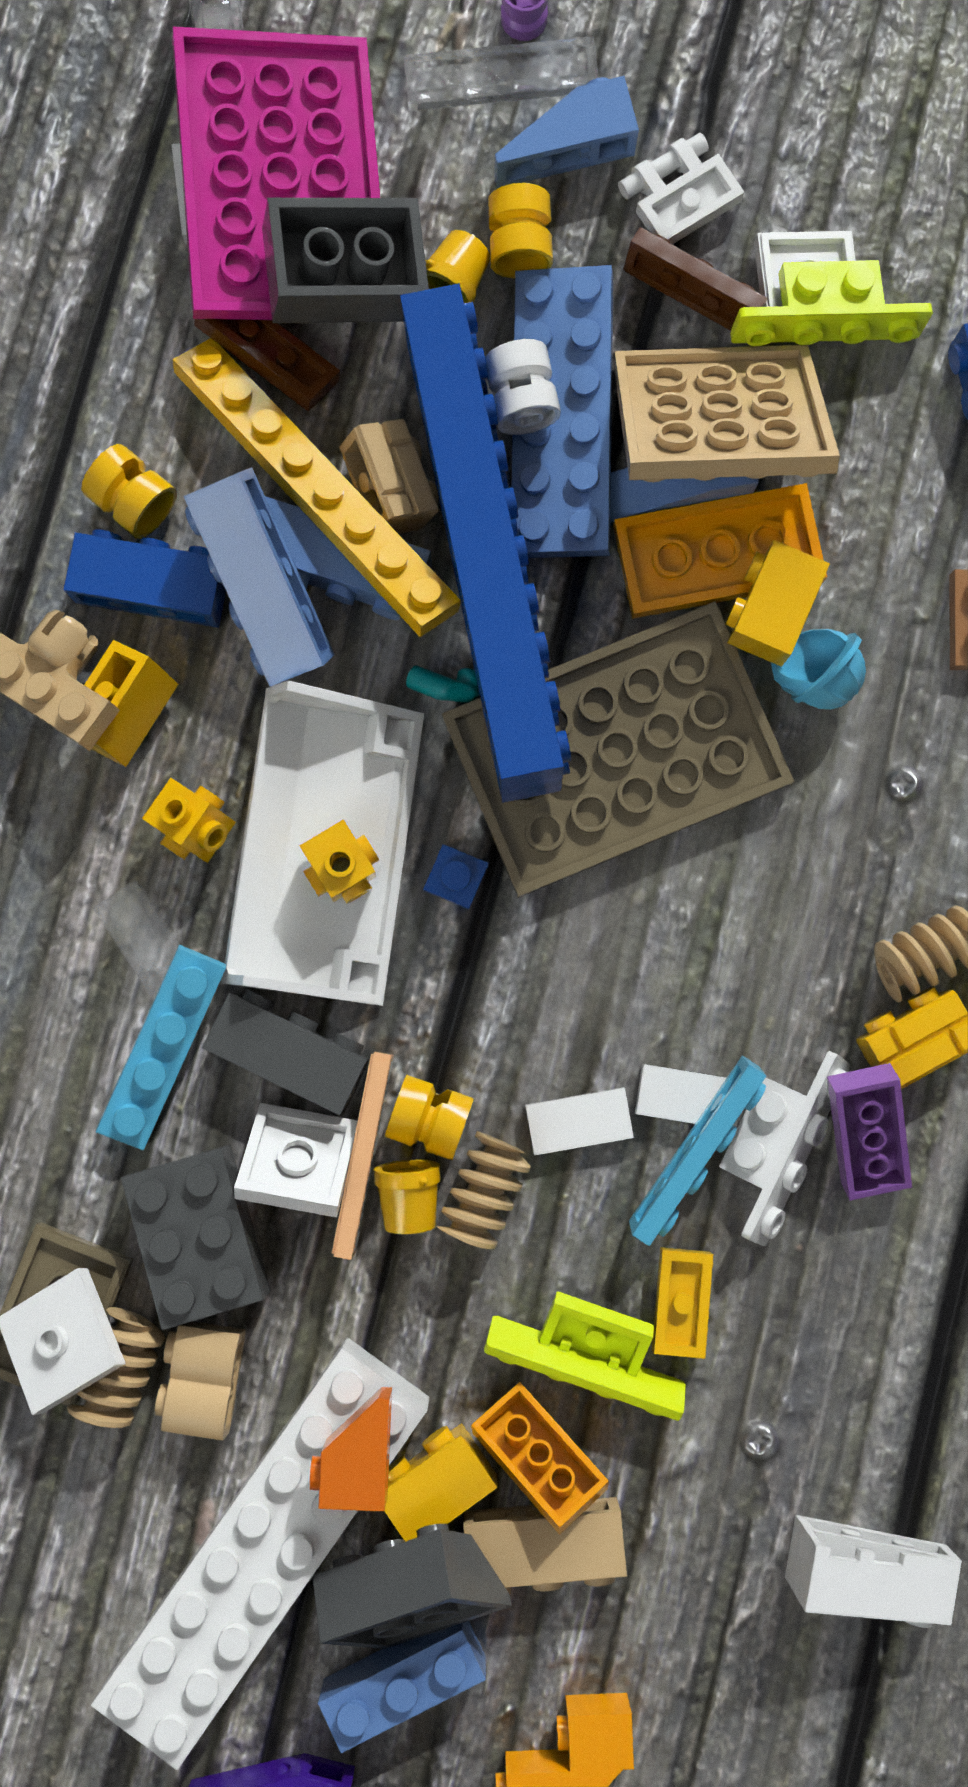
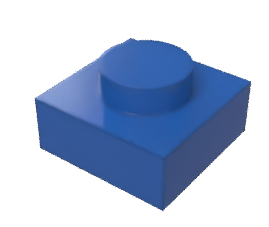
(455, 877)

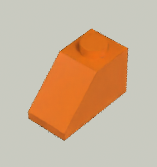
(356, 1459)

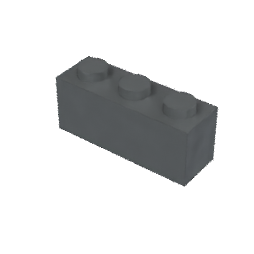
(287, 1051)

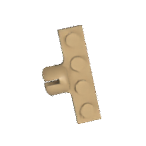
(45, 683)

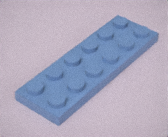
(566, 468)

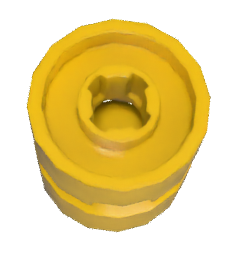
(519, 229)
(121, 485)
(429, 1117)

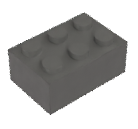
(342, 258)
(195, 1237)

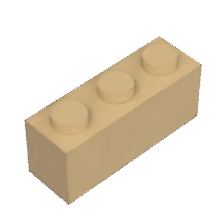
(531, 1552)

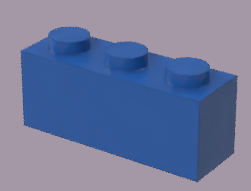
(144, 578)

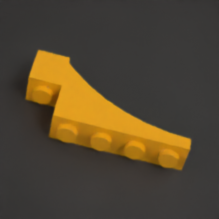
(591, 1745)

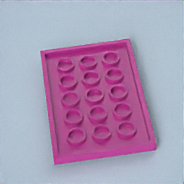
(258, 124)

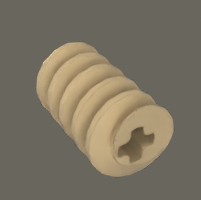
(923, 952)
(485, 1192)
(111, 1398)

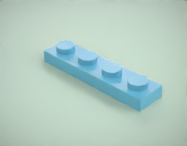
(161, 1047)
(686, 1168)

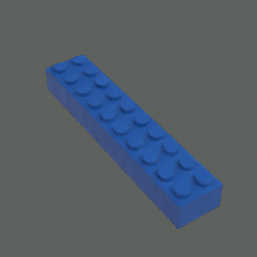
(485, 544)

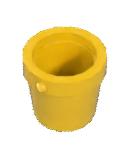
(458, 260)
(408, 1195)

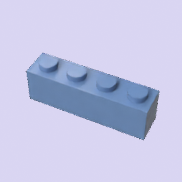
(324, 565)
(258, 577)

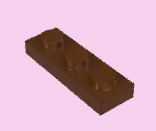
(688, 279)
(275, 357)

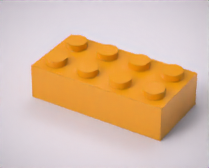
(540, 1457)

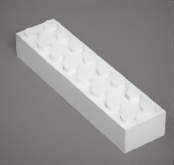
(247, 1568)

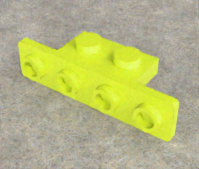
(830, 304)
(592, 1351)

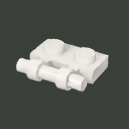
(690, 200)

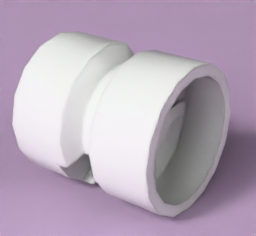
(522, 388)

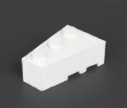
(871, 1573)

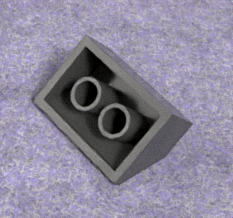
(406, 1590)

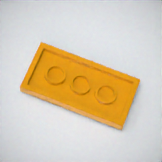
(705, 548)

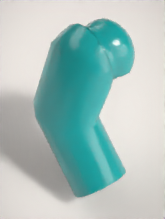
(443, 688)

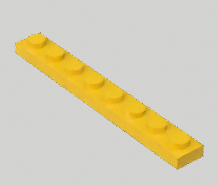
(317, 487)

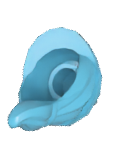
(823, 669)

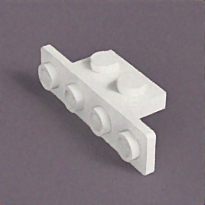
(775, 1144)

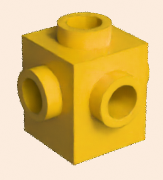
(189, 820)
(334, 845)

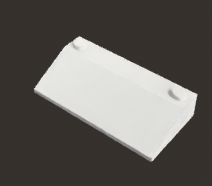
(314, 765)

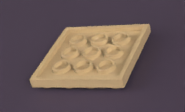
(723, 413)

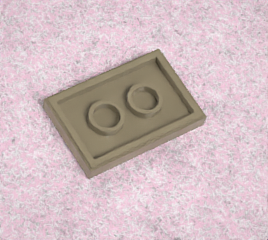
(49, 1258)

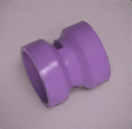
(524, 18)

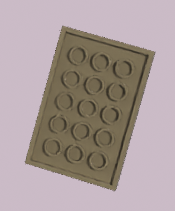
(656, 742)

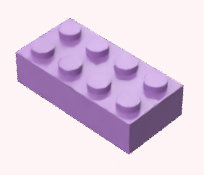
(870, 1131)

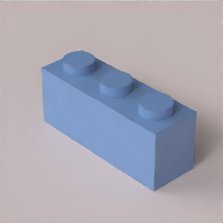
(400, 1683)

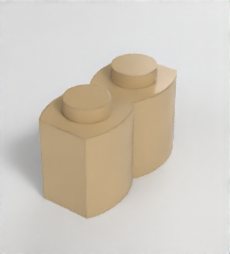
(201, 1380)

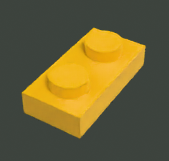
(682, 1303)

